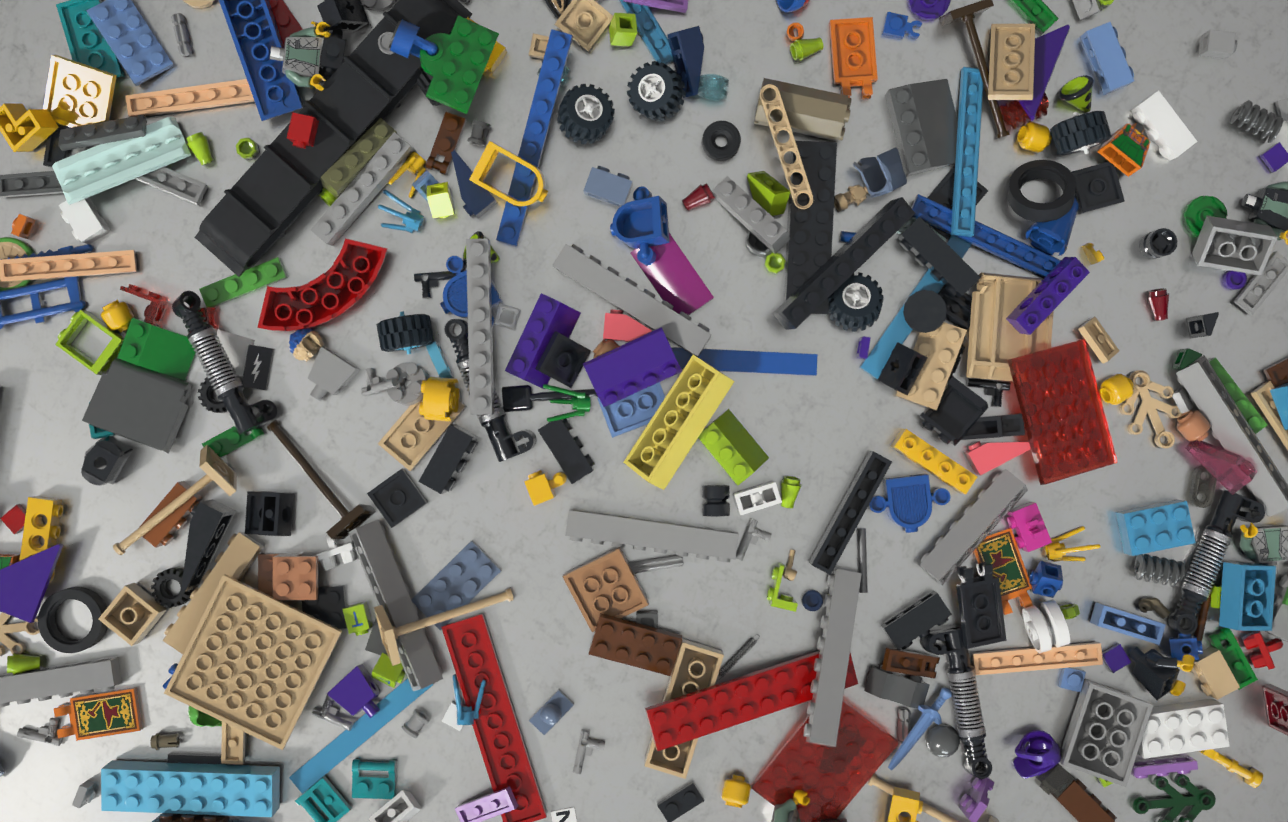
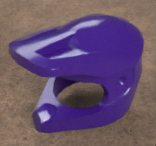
(1038, 756)

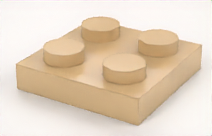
(584, 21)

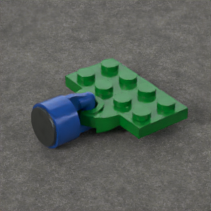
(452, 59)

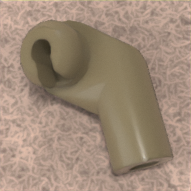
(1153, 604)

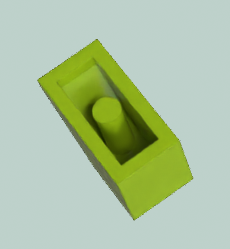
(768, 192)

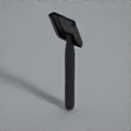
(521, 397)

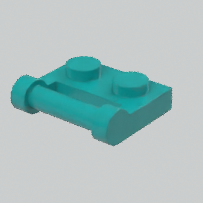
(374, 785)
(327, 799)

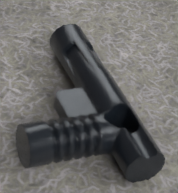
(432, 281)
(991, 388)

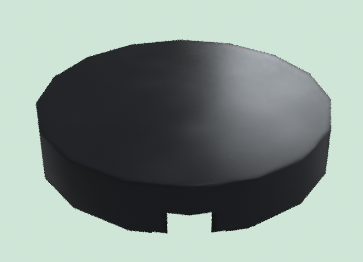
(925, 311)

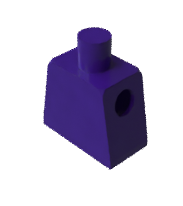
(356, 692)

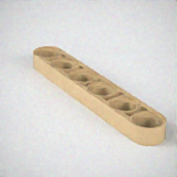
(782, 148)

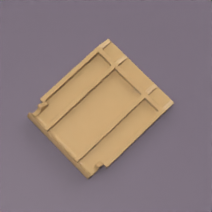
(992, 336)

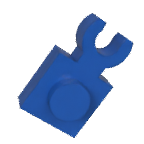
(897, 25)

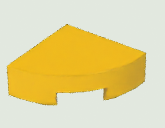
(1092, 255)

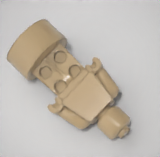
(856, 194)

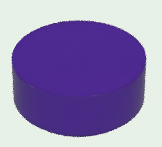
(1234, 280)

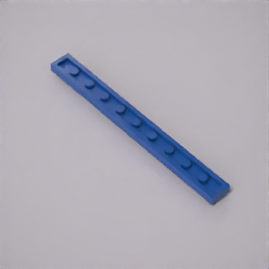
(535, 134)

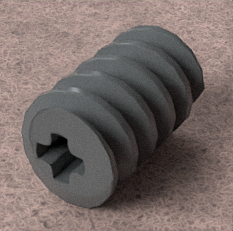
(1258, 119)
(1159, 568)

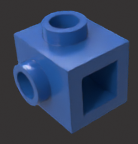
(1046, 579)
(1182, 640)

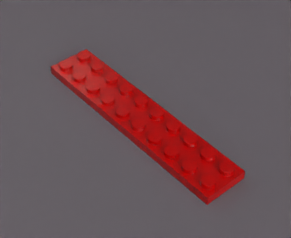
(735, 701)
(497, 724)

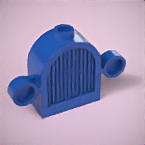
(642, 224)
(456, 290)
(908, 500)

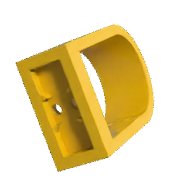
(486, 162)

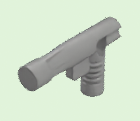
(374, 383)
(751, 538)
(331, 714)
(43, 733)
(585, 749)

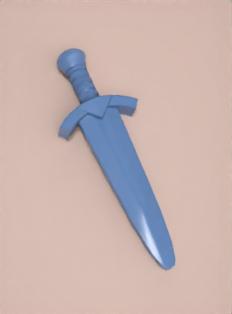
(929, 715)

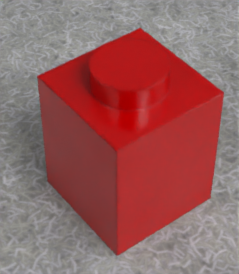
(302, 130)

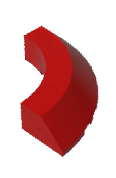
(326, 295)

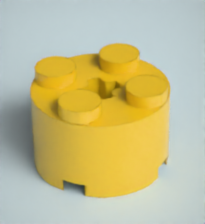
(439, 399)

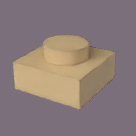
(538, 46)

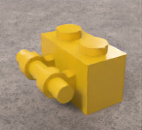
(541, 487)

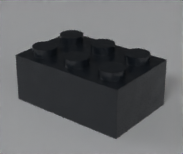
(449, 459)

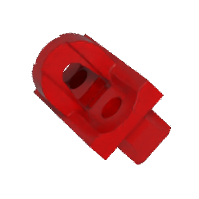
(1263, 658)

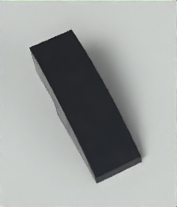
(996, 427)

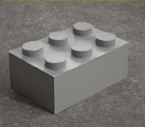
(1234, 245)

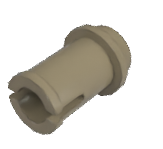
(165, 741)

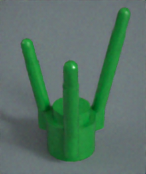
(580, 403)

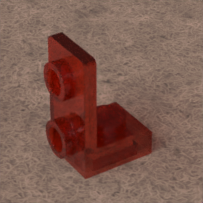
(154, 311)

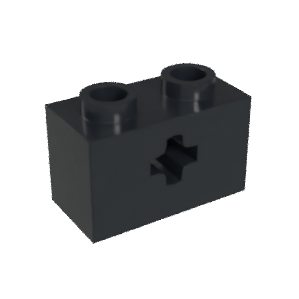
(343, 14)
(902, 368)

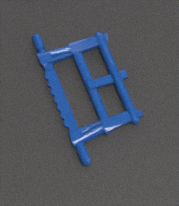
(38, 312)

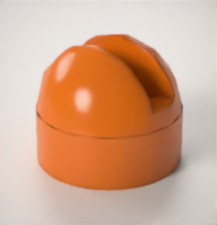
(790, 33)

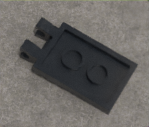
(980, 606)

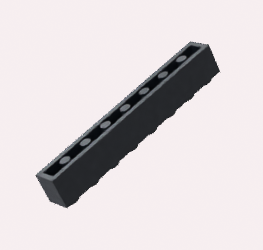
(843, 263)

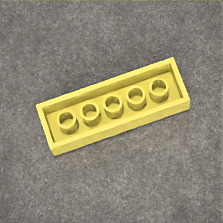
(678, 422)

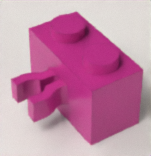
(1028, 527)

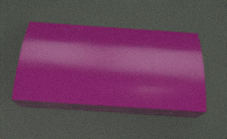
(675, 278)

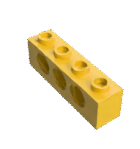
(933, 461)
(34, 527)
(904, 801)

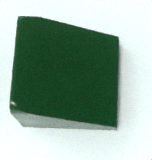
(1185, 358)

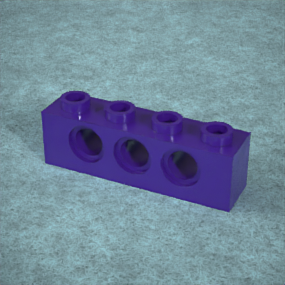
(1047, 295)

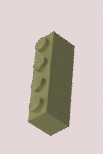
(354, 159)

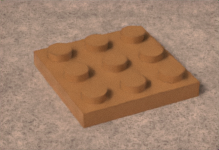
(605, 588)

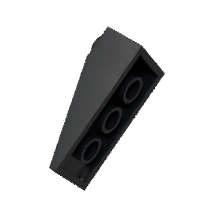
(205, 533)

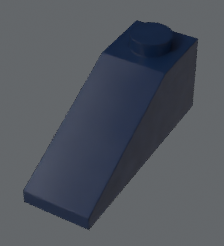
(687, 53)
(475, 197)

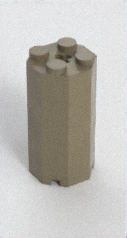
(807, 109)

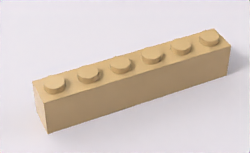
(232, 562)

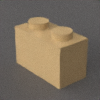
(1214, 674)

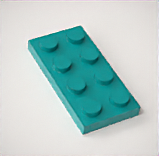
(84, 38)

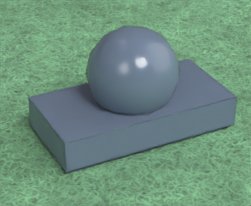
(551, 712)

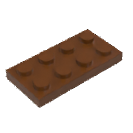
(635, 644)

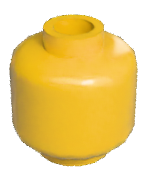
(1034, 137)
(117, 316)
(1116, 389)
(736, 791)

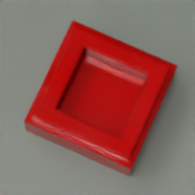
(15, 519)

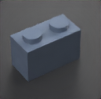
(607, 186)

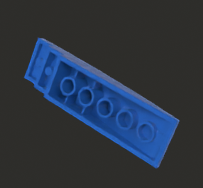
(253, 34)

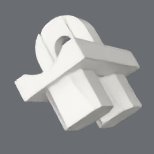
(327, 557)

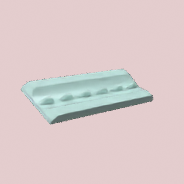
(120, 161)

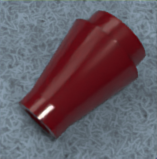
(700, 196)
(1159, 303)

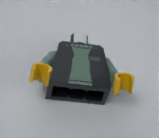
(1270, 208)

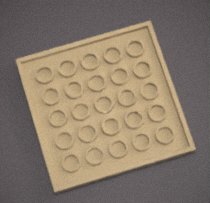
(253, 662)

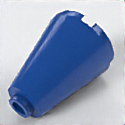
(1055, 234)

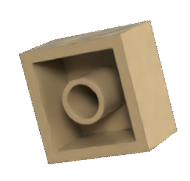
(132, 614)

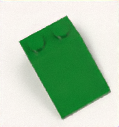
(157, 349)

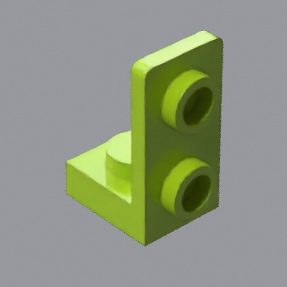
(785, 601)

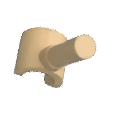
(788, 572)

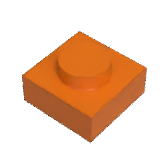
(22, 226)

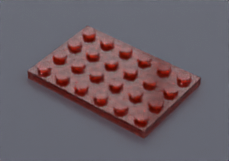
(1062, 411)
(826, 773)

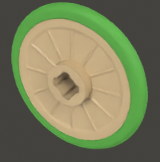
(11, 248)

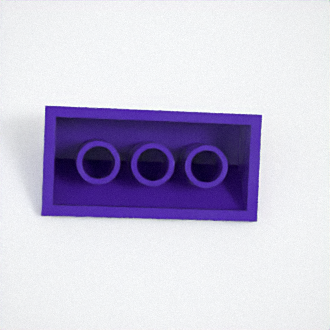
(544, 320)
(632, 367)

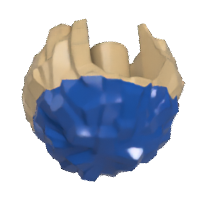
(305, 344)

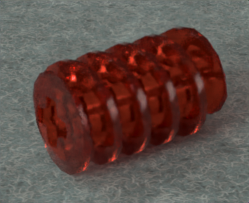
(1014, 112)

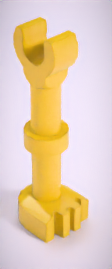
(1252, 777)

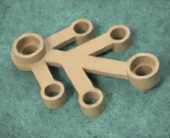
(1149, 406)
(10, 628)

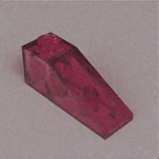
(1224, 465)

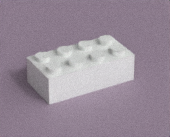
(1184, 729)

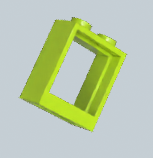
(106, 358)

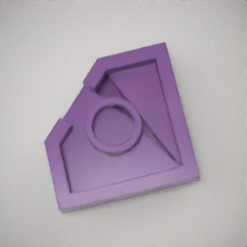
(976, 800)

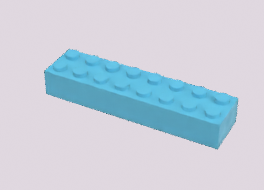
(190, 788)

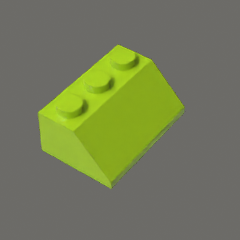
(733, 447)

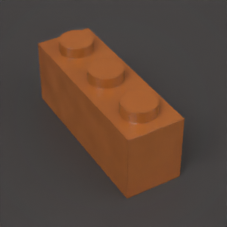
(163, 531)

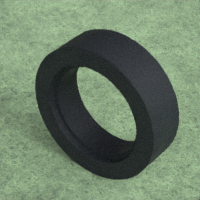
(1041, 170)
(48, 627)

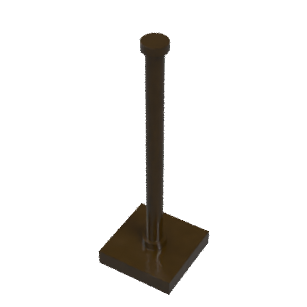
(967, 15)
(349, 520)

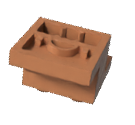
(288, 576)

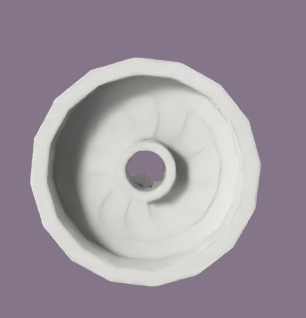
(1046, 626)

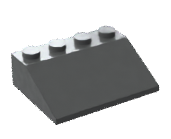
(924, 125)

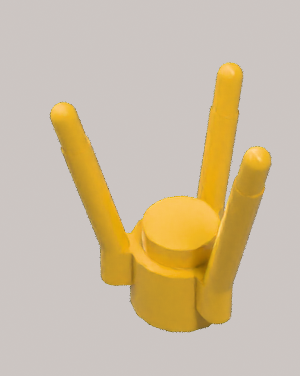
(413, 164)
(1057, 551)

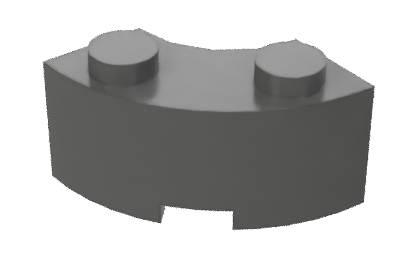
(897, 687)

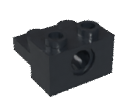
(269, 513)

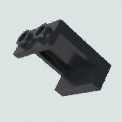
(956, 412)

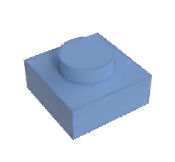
(422, 183)
(1072, 679)

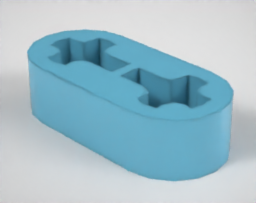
(439, 360)

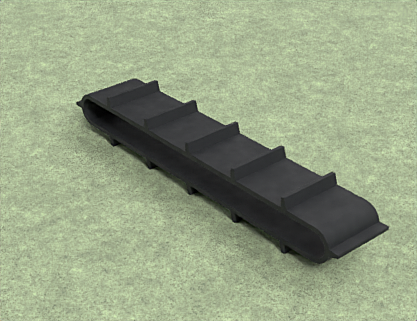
(290, 177)

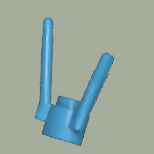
(412, 220)
(465, 715)

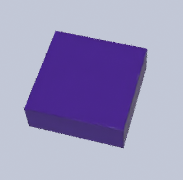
(1275, 157)
(863, 347)
(1115, 658)

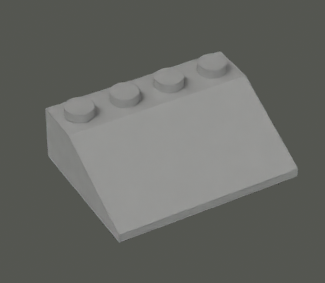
(1105, 733)

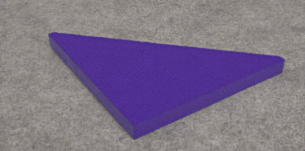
(1045, 57)
(26, 583)

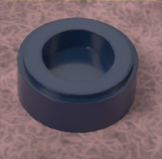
(812, 600)

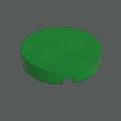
(1198, 209)

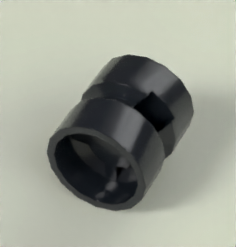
(1158, 243)
(715, 500)

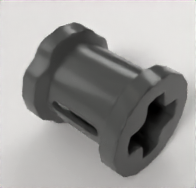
(479, 133)

